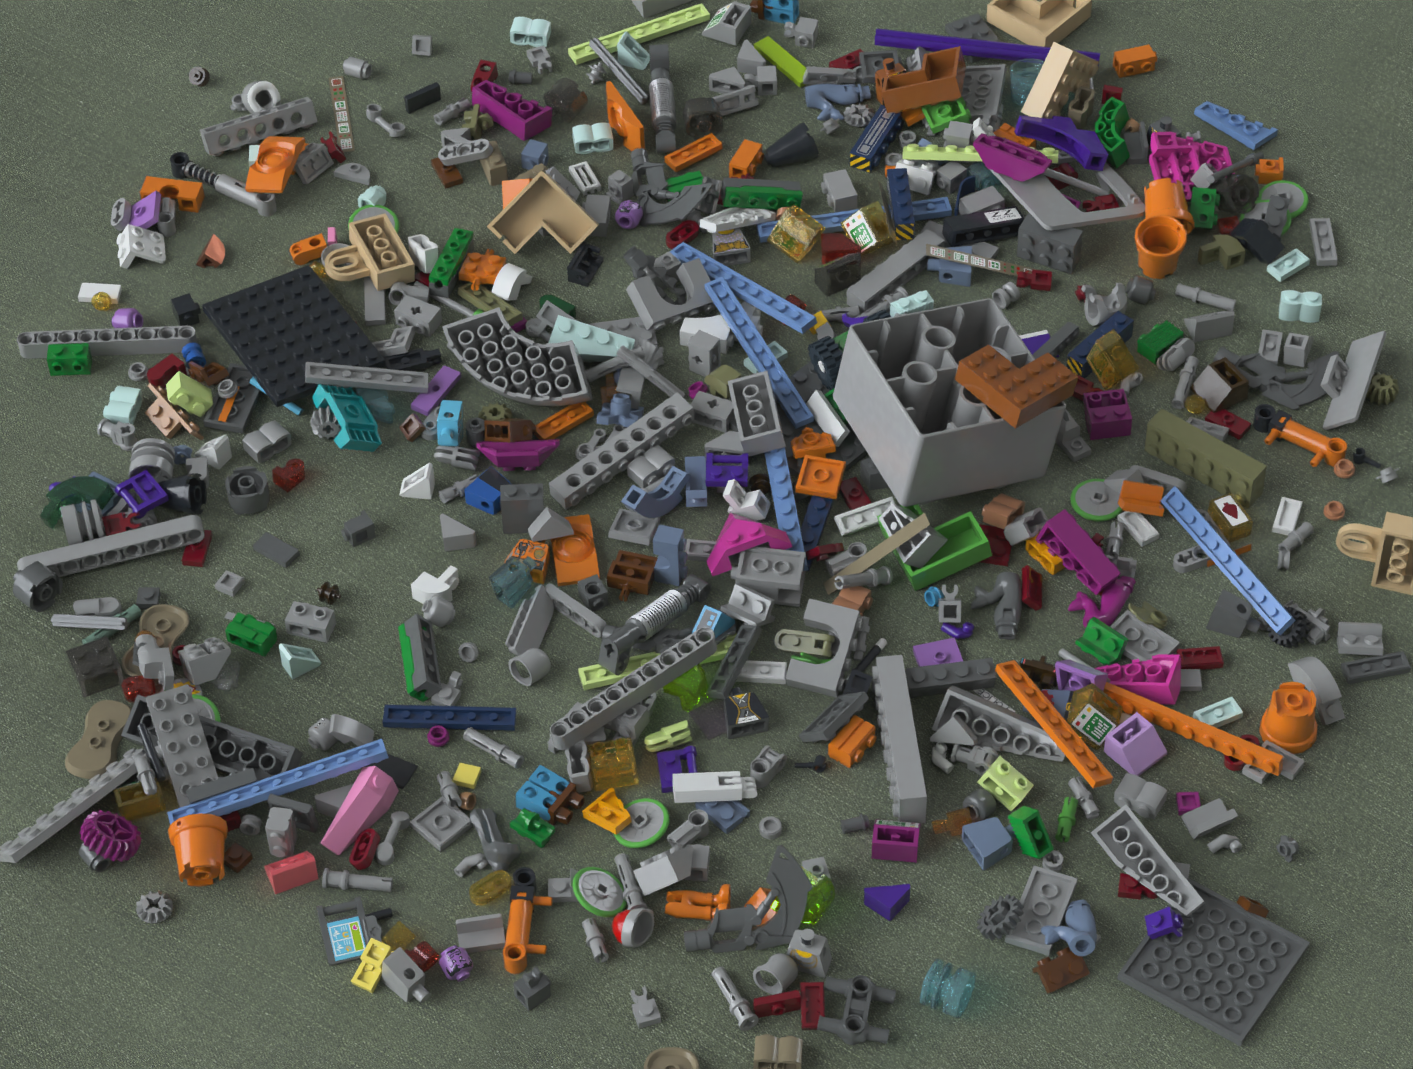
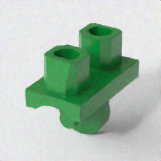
(533, 827)

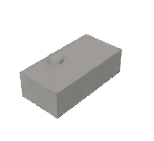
(756, 413)

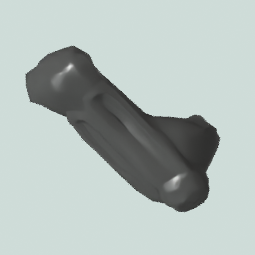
(496, 851)

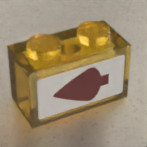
(1230, 517)

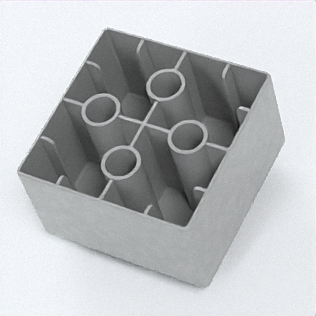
(924, 425)

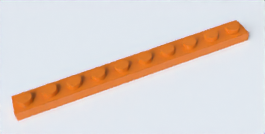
(1196, 730)

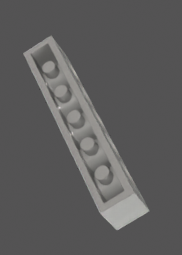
(212, 134)

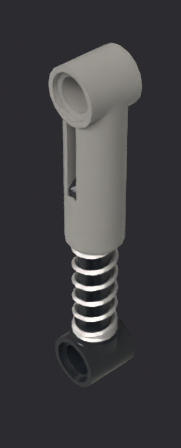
(224, 184)

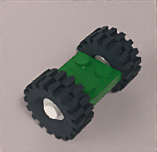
(828, 353)

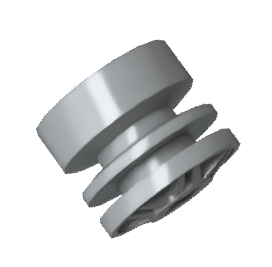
(154, 456)
(82, 523)

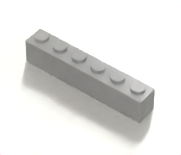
(893, 272)

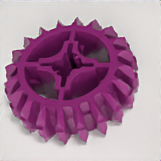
(110, 835)

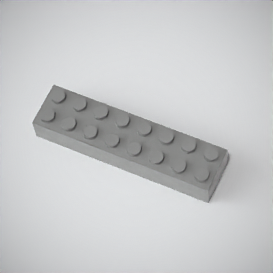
(899, 739)

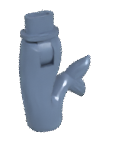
(819, 94)
(1081, 929)

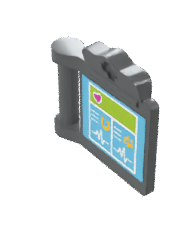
(347, 936)

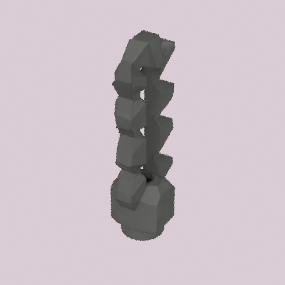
(638, 261)

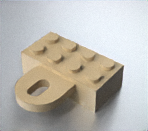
(373, 253)
(1386, 547)

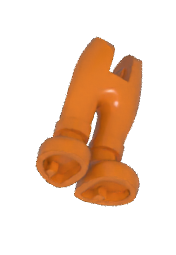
(697, 904)

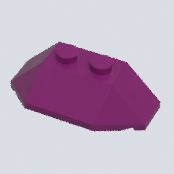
(1010, 157)
(518, 454)

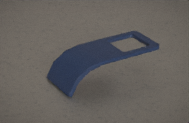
(967, 186)

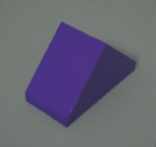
(887, 899)

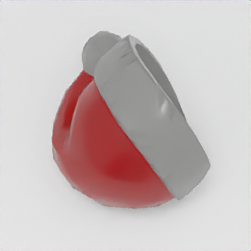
(633, 926)

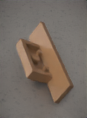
(168, 416)

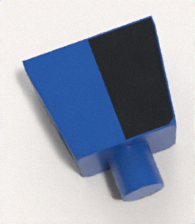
(485, 491)

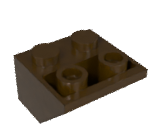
(1221, 385)

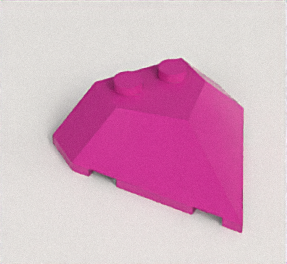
(739, 535)

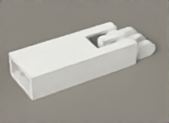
(712, 787)

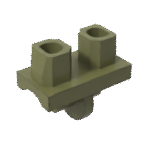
(477, 121)

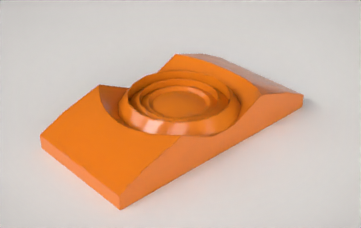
(623, 119)
(274, 164)
(575, 554)

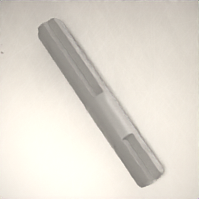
(648, 372)

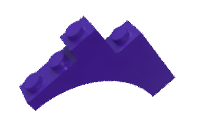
(1063, 134)

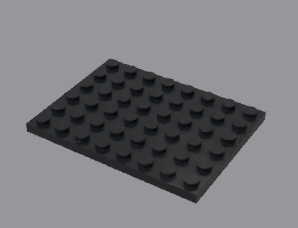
(284, 326)

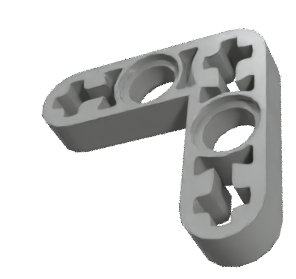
(1194, 562)

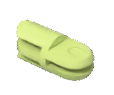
(668, 737)

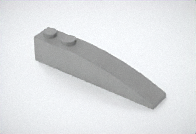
(997, 726)
(1143, 859)

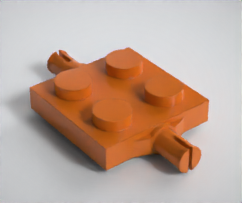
(481, 268)

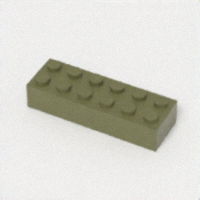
(1205, 457)

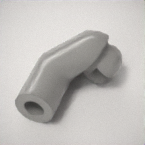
(470, 861)

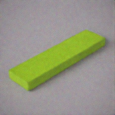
(781, 59)

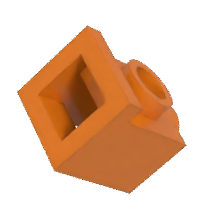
(1269, 170)

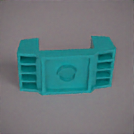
(353, 416)

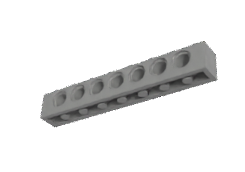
(611, 452)

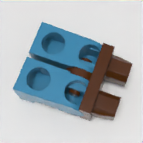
(776, 10)
(549, 796)

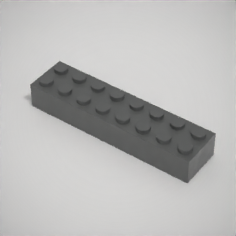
(229, 746)

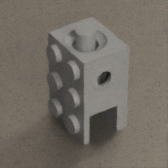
(772, 573)

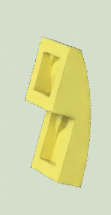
(370, 969)

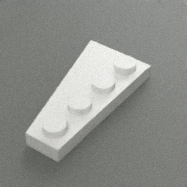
(736, 218)

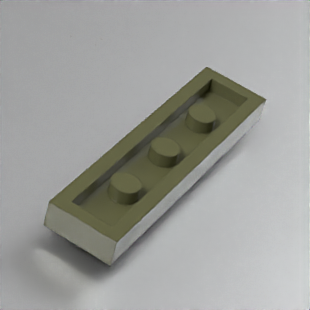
(487, 301)

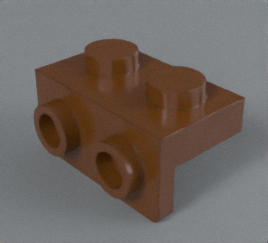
(208, 375)
(1061, 969)

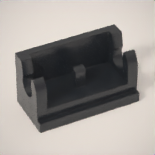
(584, 264)

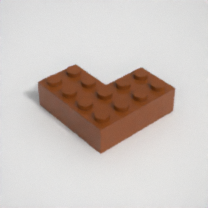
(935, 82)
(1014, 391)

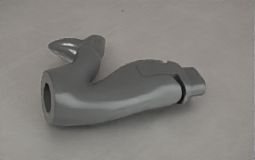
(1009, 608)

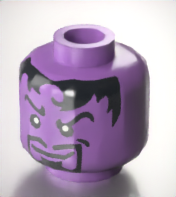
(628, 214)
(456, 963)

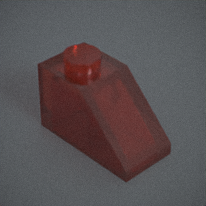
(836, 246)

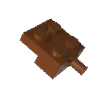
(631, 573)

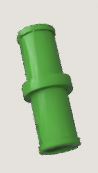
(1066, 819)

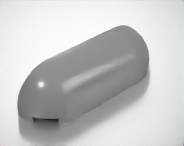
(530, 622)

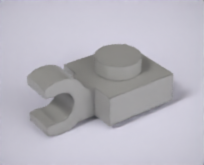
(450, 692)

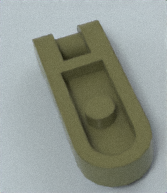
(801, 641)

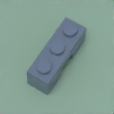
(671, 562)

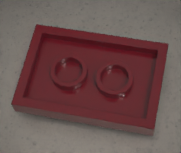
(998, 544)

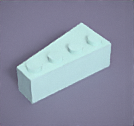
(591, 342)

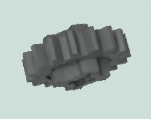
(1000, 917)

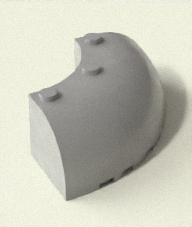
(517, 365)

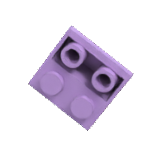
(1135, 745)

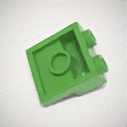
(940, 115)

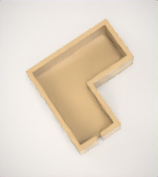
(1037, 21)
(1060, 74)
(545, 205)

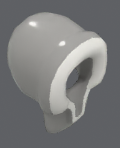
(261, 96)

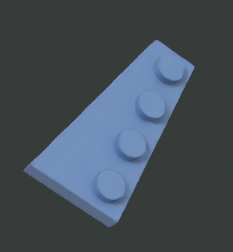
(1246, 132)

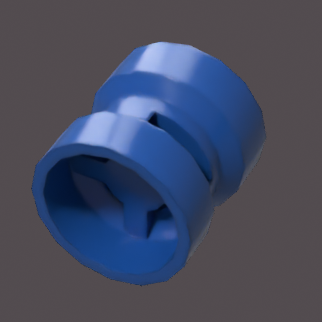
(194, 353)

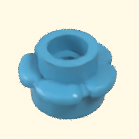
(932, 596)

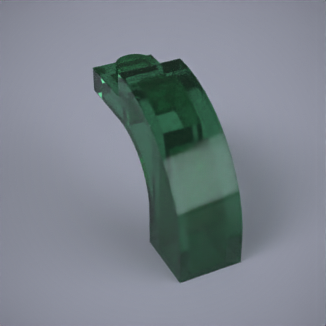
(74, 492)

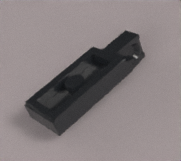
(413, 360)

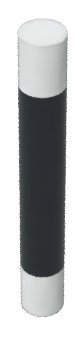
(870, 656)

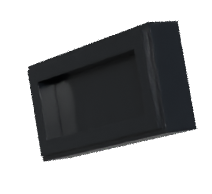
(422, 97)

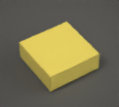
(467, 775)

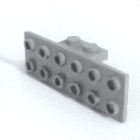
(1349, 381)
(180, 741)

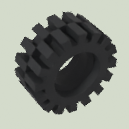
(1297, 632)

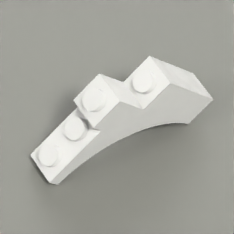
(718, 327)

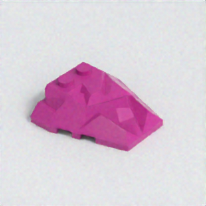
(1182, 157)

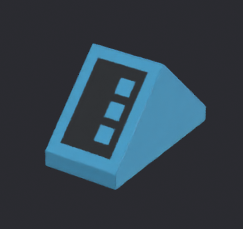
(715, 620)

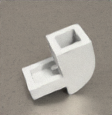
(509, 282)
(748, 505)
(428, 586)

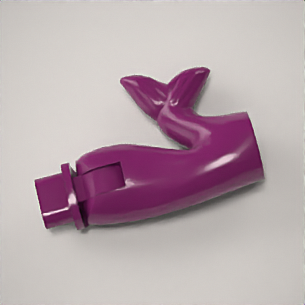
(1112, 601)

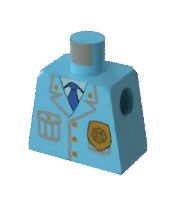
(450, 429)

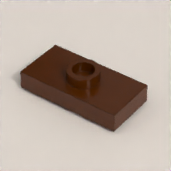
(448, 175)

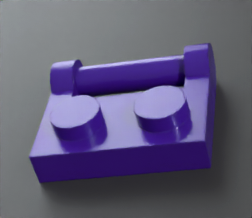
(720, 475)
(146, 488)
(670, 764)

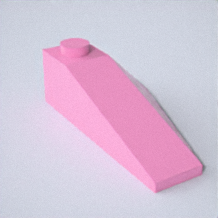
(363, 806)

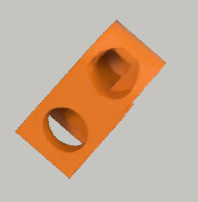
(308, 249)

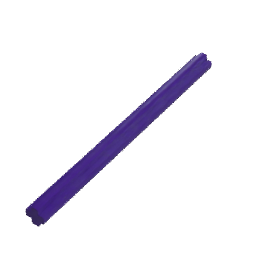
(969, 47)

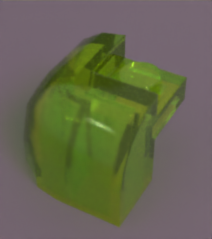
(689, 687)
(818, 898)

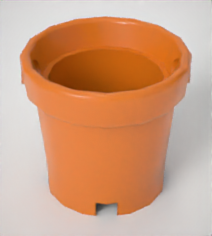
(1168, 199)
(1159, 245)
(1290, 718)
(199, 847)

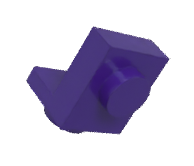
(1164, 922)

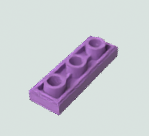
(437, 390)

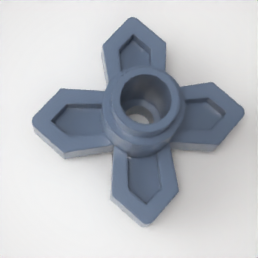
(619, 411)

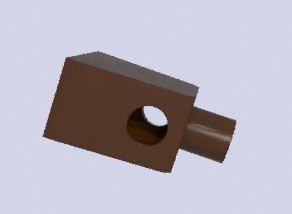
(518, 430)

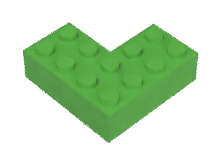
(963, 548)

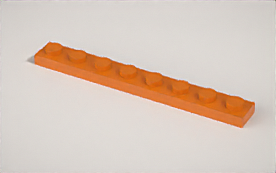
(1054, 724)

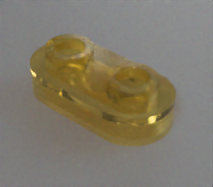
(488, 887)

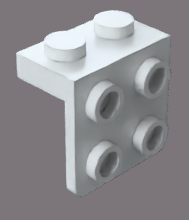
(919, 174)
(140, 243)

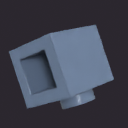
(534, 154)

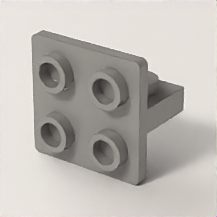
(749, 606)

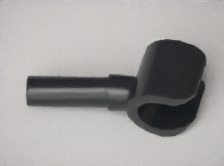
(1359, 458)
(818, 765)

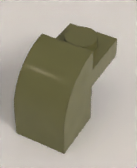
(1222, 248)
(719, 380)

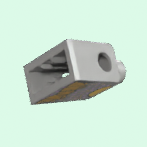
(730, 247)

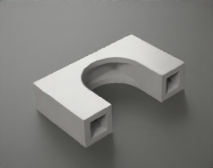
(657, 312)
(827, 677)

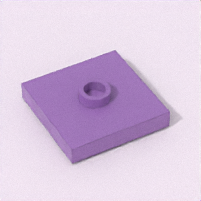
(146, 211)
(937, 652)

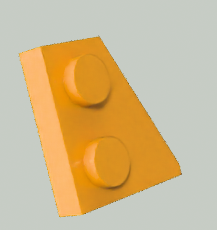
(608, 812)

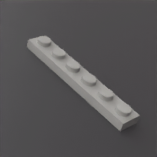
(366, 377)

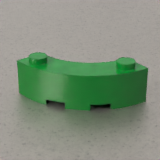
(1108, 129)

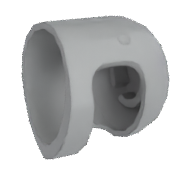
(536, 663)
(780, 966)

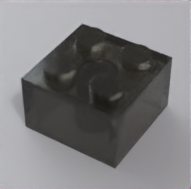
(95, 666)

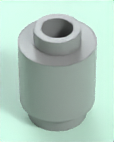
(357, 68)

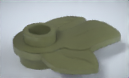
(1149, 615)

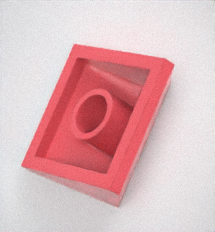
(292, 871)

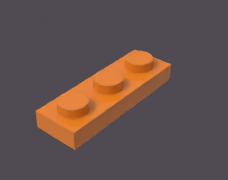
(693, 152)
(563, 421)

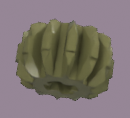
(1382, 389)
(495, 412)

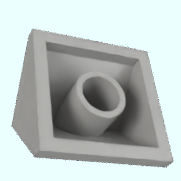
(1210, 325)

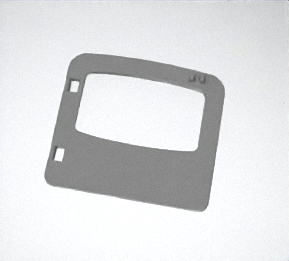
(1057, 212)

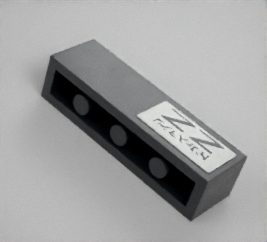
(982, 226)

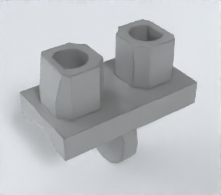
(1318, 625)

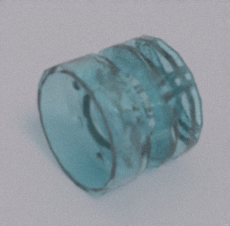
(1022, 78)
(944, 987)

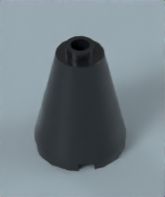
(792, 147)
(185, 493)

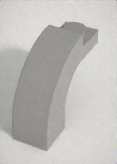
(1318, 678)

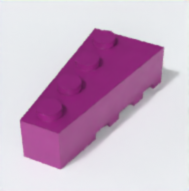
(512, 111)
(1078, 552)

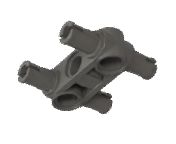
(856, 1010)

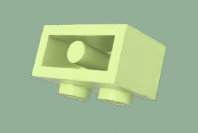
(189, 394)
(1005, 783)

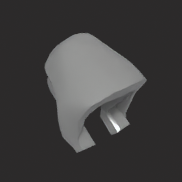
(1101, 308)

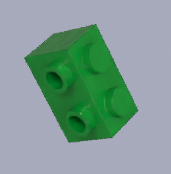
(1202, 207)
(69, 359)

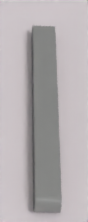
(110, 341)
(119, 546)
(633, 688)

